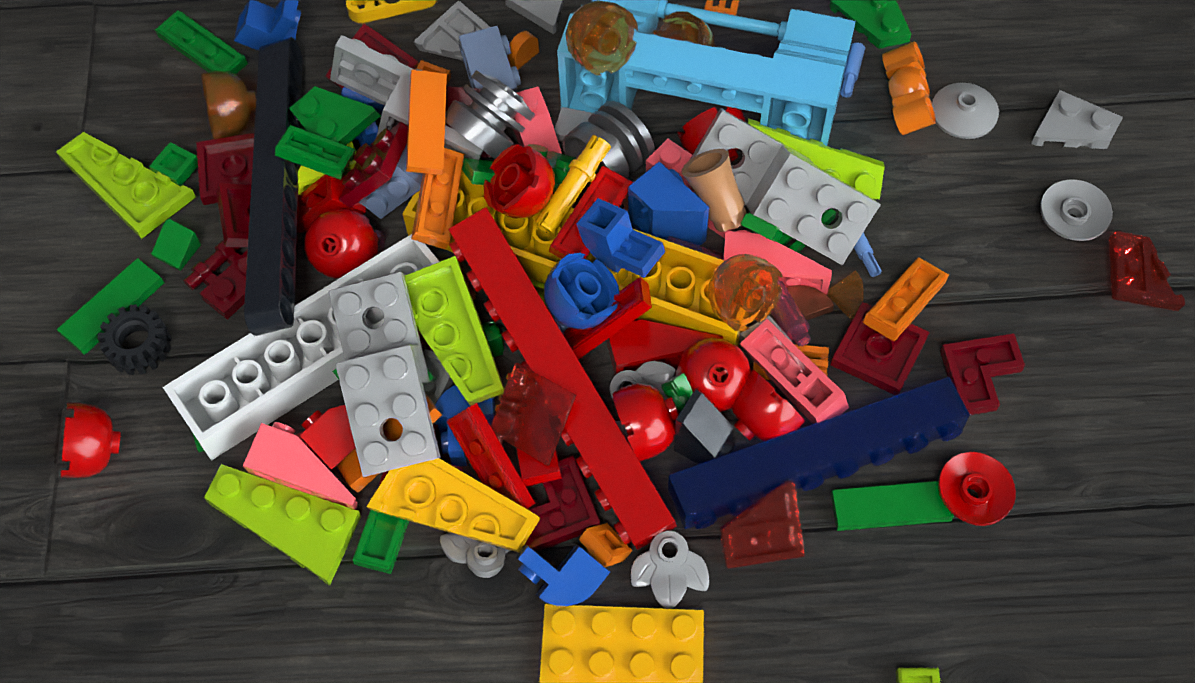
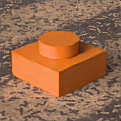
(605, 545)

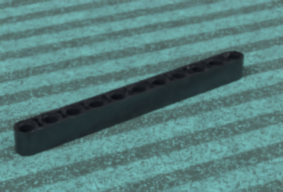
(273, 193)

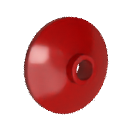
(986, 477)

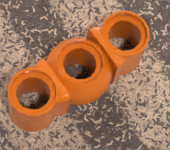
(908, 88)

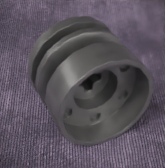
(488, 114)
(622, 130)

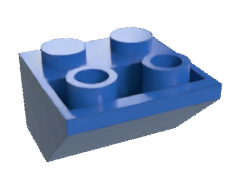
(667, 207)

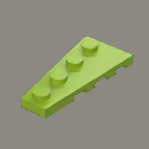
(851, 168)
(124, 184)
(453, 329)
(294, 522)

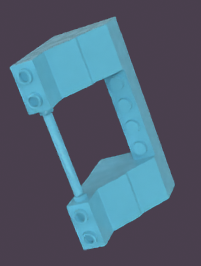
(791, 90)

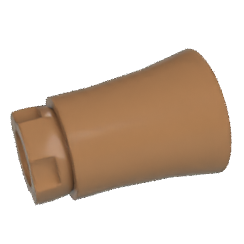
(715, 184)

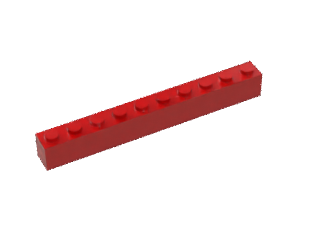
(546, 352)

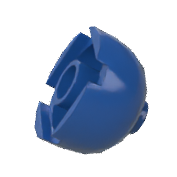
(580, 292)

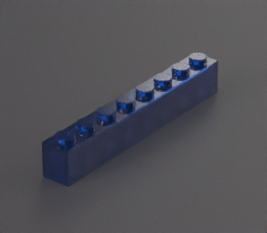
(818, 452)

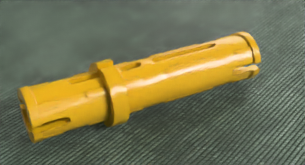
(579, 175)

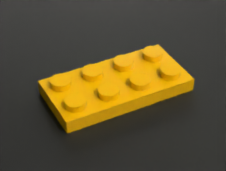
(621, 645)

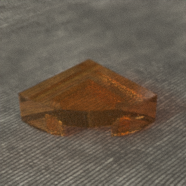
(848, 294)

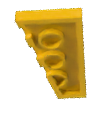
(453, 502)

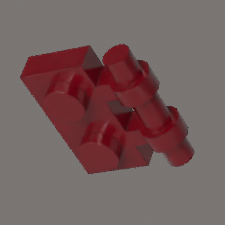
(227, 290)

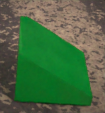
(175, 244)

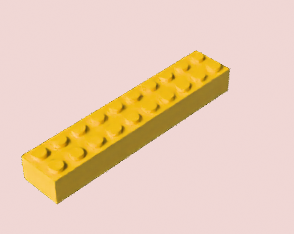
(675, 282)

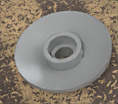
(961, 119)
(1082, 200)

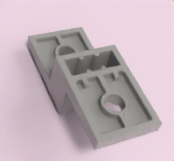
(386, 82)
(790, 188)
(383, 374)

